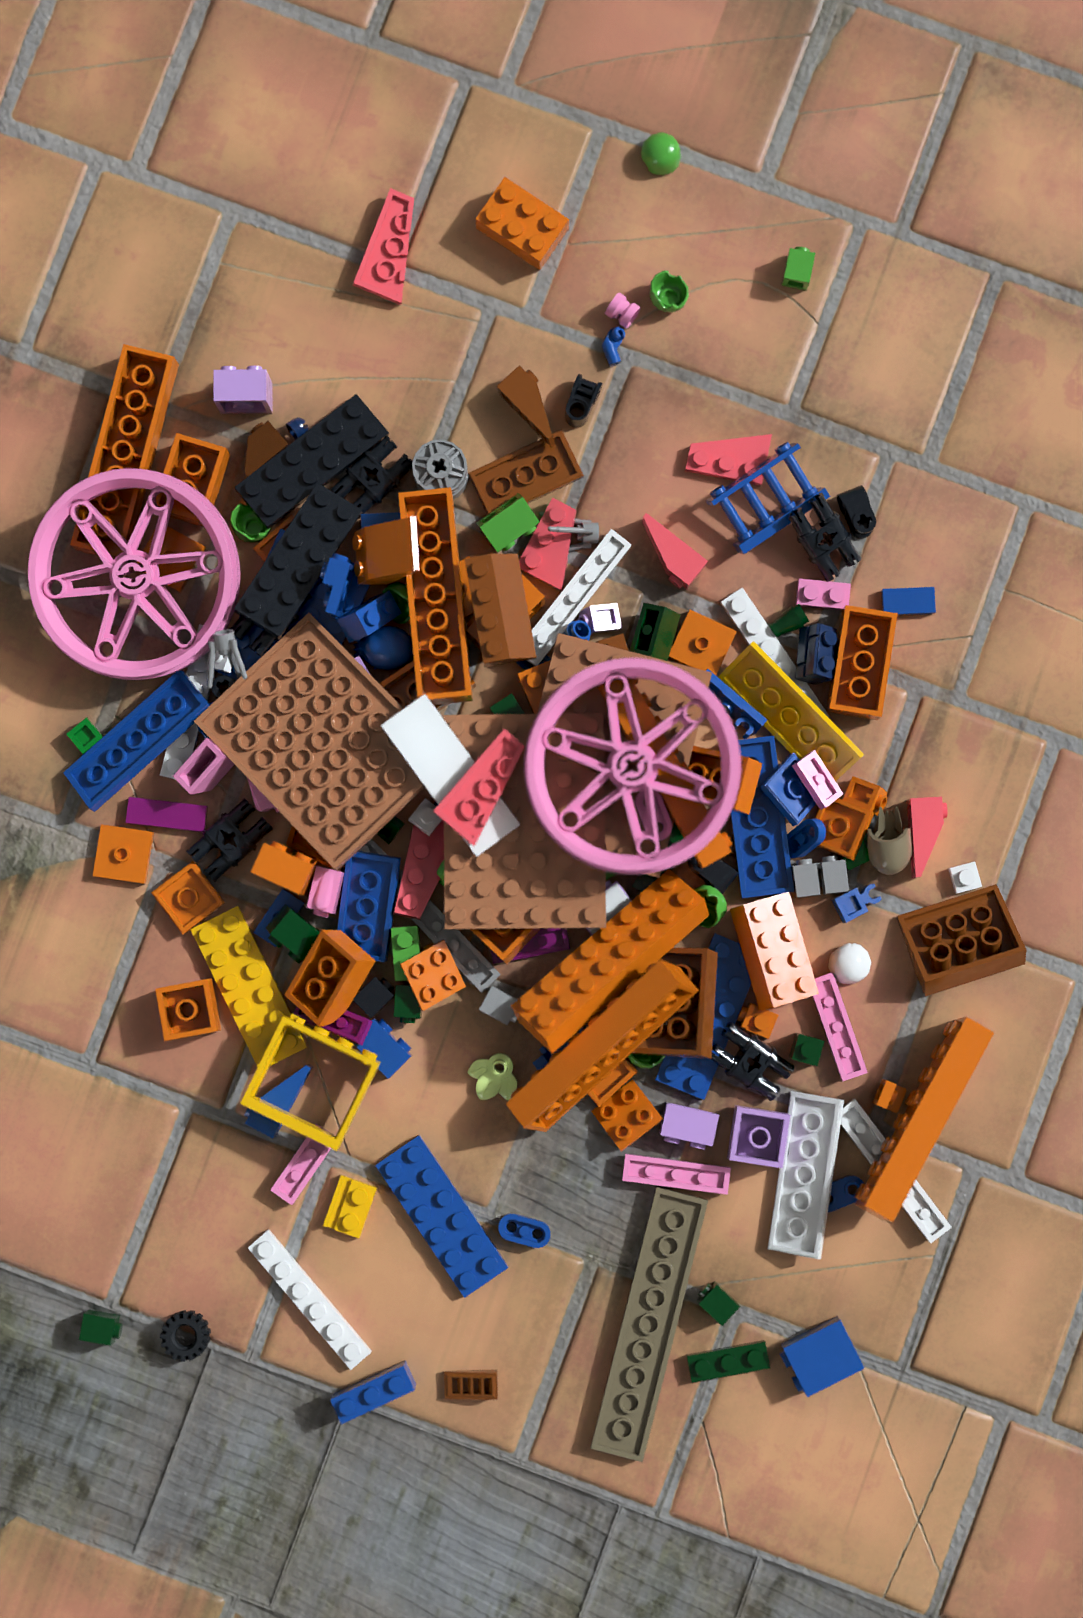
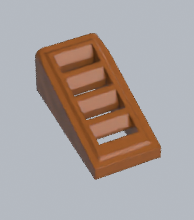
(492, 1394)

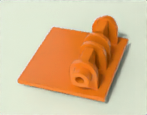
(432, 975)
(627, 1115)

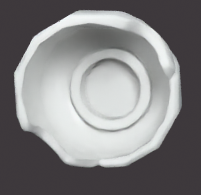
(849, 963)

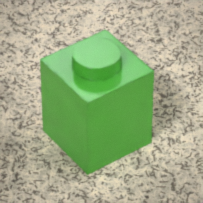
(798, 268)

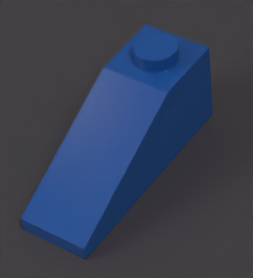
(280, 1096)

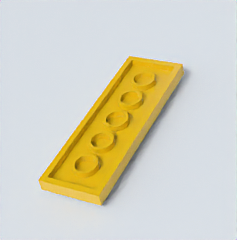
(789, 711)
(246, 983)

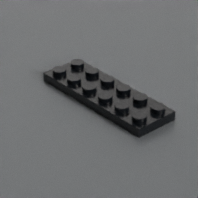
(310, 460)
(297, 561)

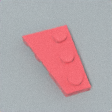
(729, 457)
(548, 551)

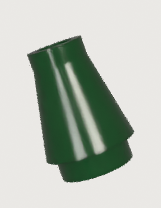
(789, 621)

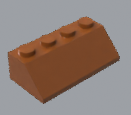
(500, 609)

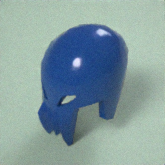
(385, 648)

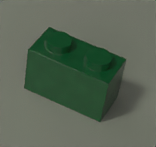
(655, 631)
(293, 932)

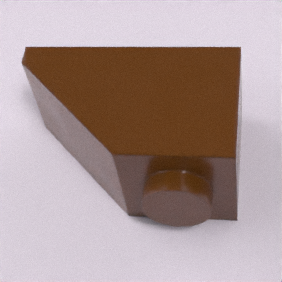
(262, 446)

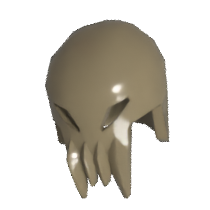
(890, 851)

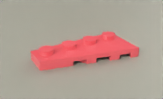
(386, 255)
(476, 794)
(420, 871)

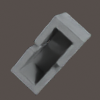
(832, 876)
(498, 1005)

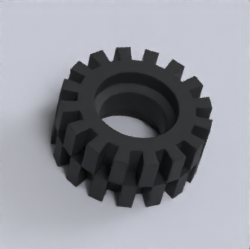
(169, 1335)

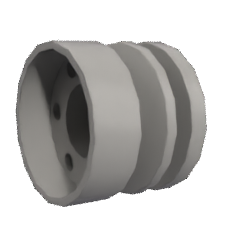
(435, 454)

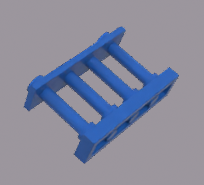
(768, 524)

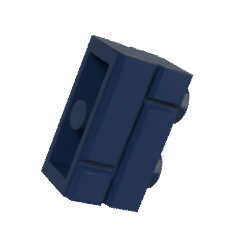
(816, 653)

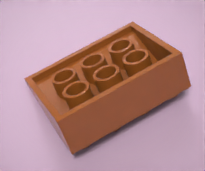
(962, 940)
(690, 1028)

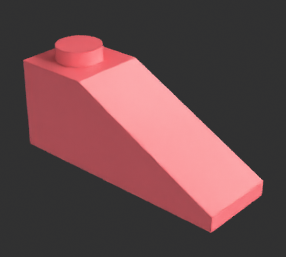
(676, 557)
(925, 822)

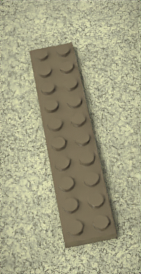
(649, 1324)

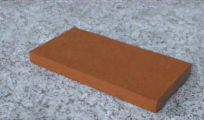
(527, 471)

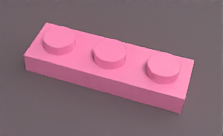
(300, 1169)

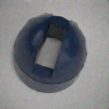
(295, 427)

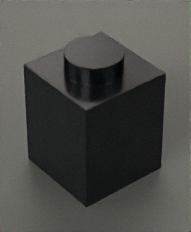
(374, 996)

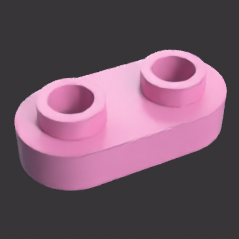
(660, 811)

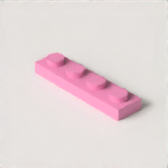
(838, 1028)
(676, 1173)

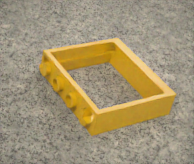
(290, 1120)

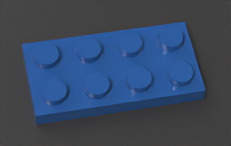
(369, 901)

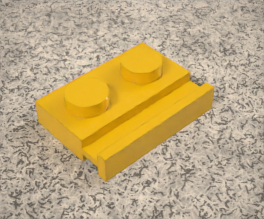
(350, 1206)

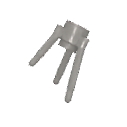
(586, 532)
(225, 644)

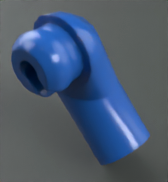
(611, 343)

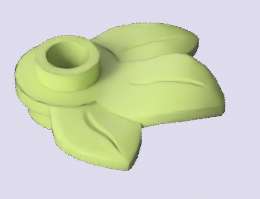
(491, 1080)

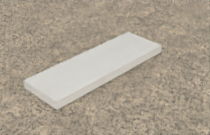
(442, 762)
(806, 1175)

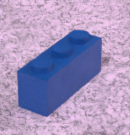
(373, 1392)

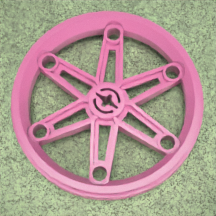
(41, 582)
(605, 673)

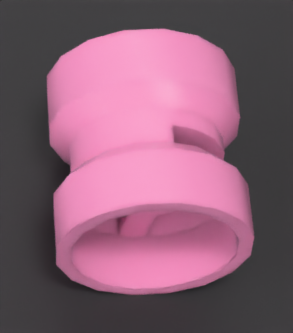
(622, 310)

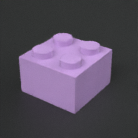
(242, 390)
(758, 1136)

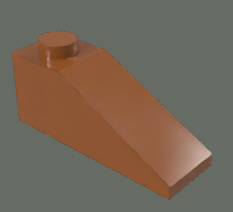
(523, 395)

